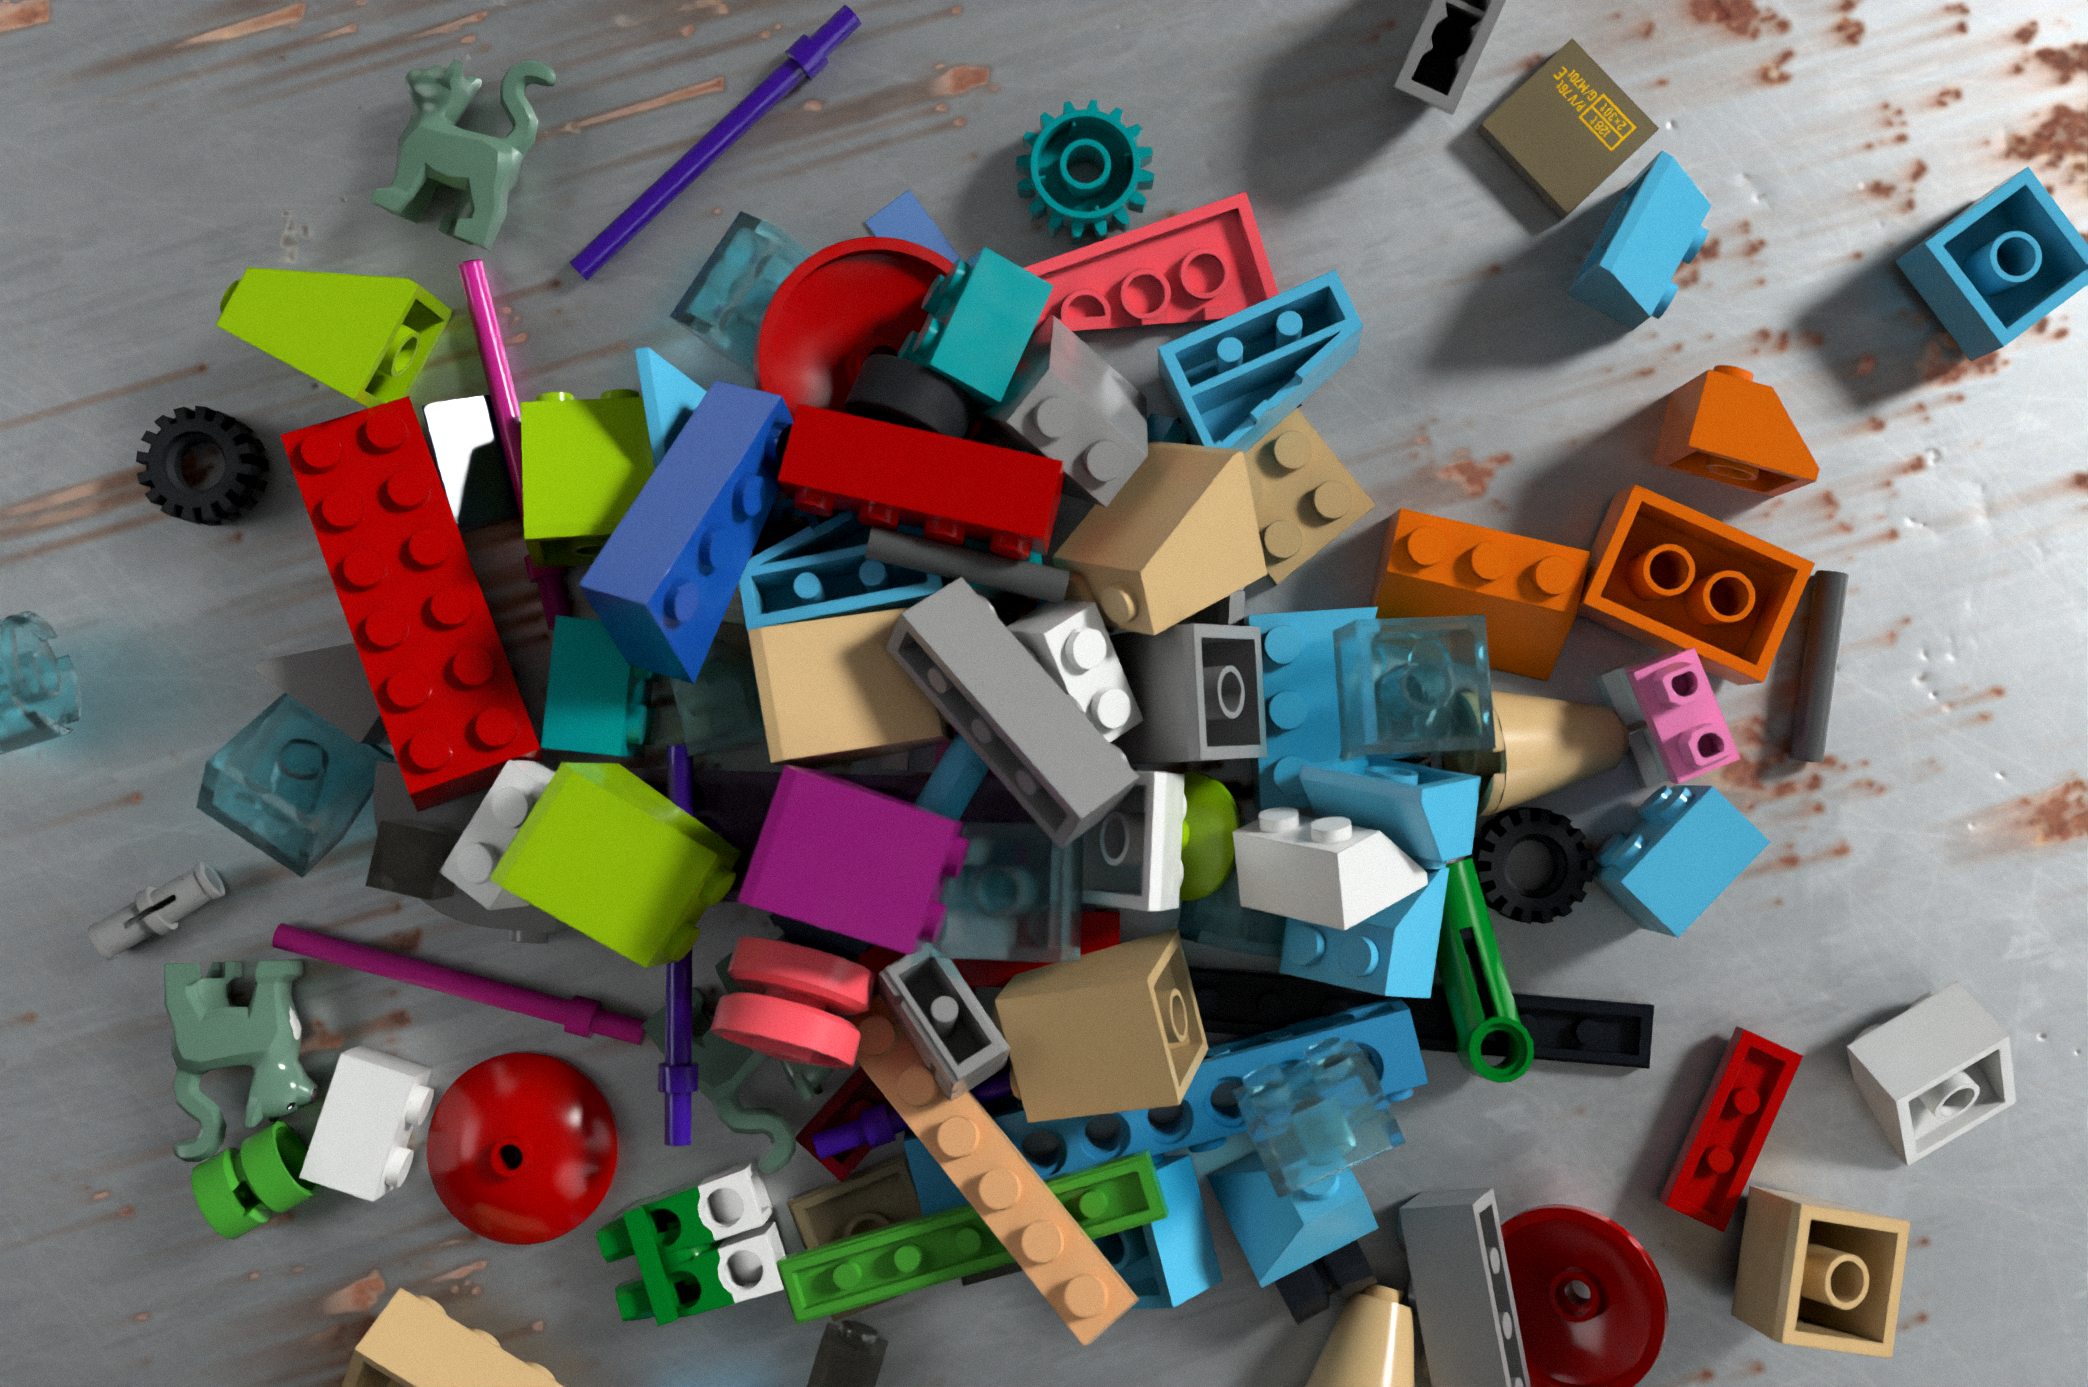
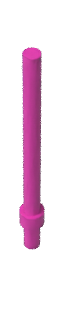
(508, 419)
(579, 1016)

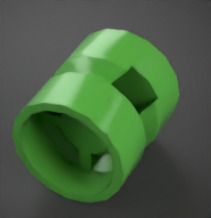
(244, 1185)

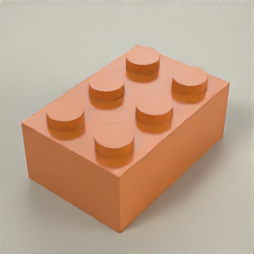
(1691, 584)

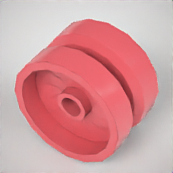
(794, 1003)

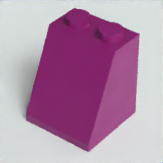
(854, 861)

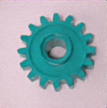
(1091, 138)

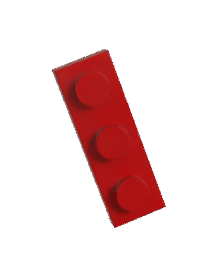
(1730, 1129)

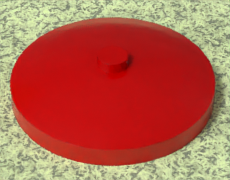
(837, 313)

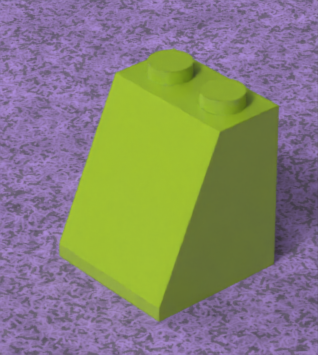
(341, 329)
(580, 472)
(618, 863)

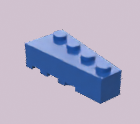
(691, 532)

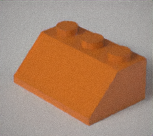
(1464, 569)

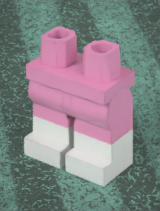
(1682, 716)

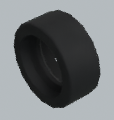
(911, 397)

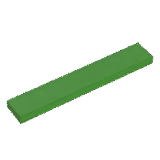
(958, 1241)

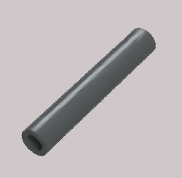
(969, 563)
(1819, 666)

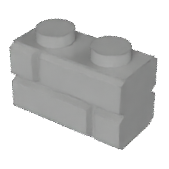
(943, 1021)

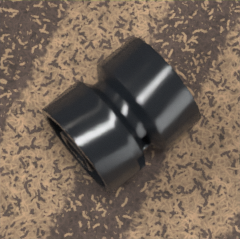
(1339, 1272)

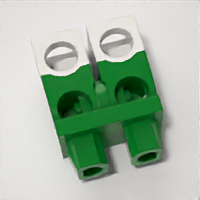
(675, 1252)

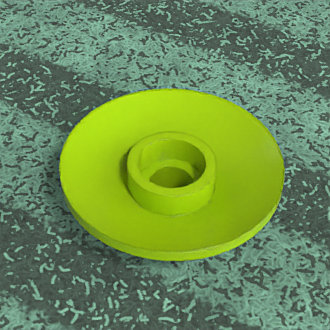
(1207, 836)

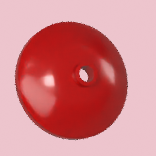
(555, 1121)
(1573, 1338)

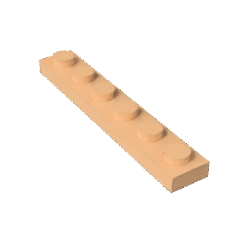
(995, 1181)

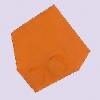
(1733, 435)

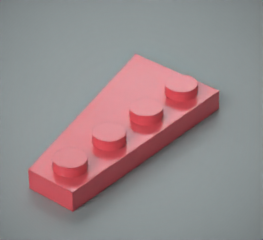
(1162, 273)

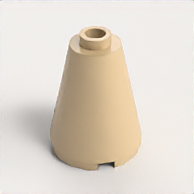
(1541, 749)
(1369, 1343)

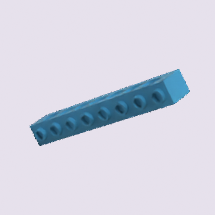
(1378, 1027)

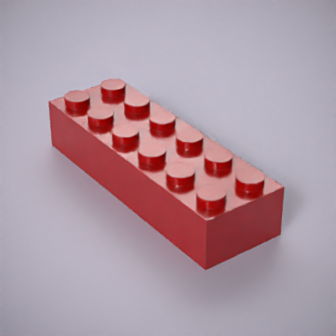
(411, 601)

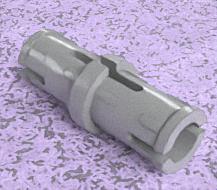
(122, 928)

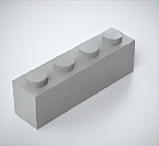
(1011, 711)
(1462, 1290)

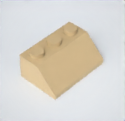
(423, 1347)

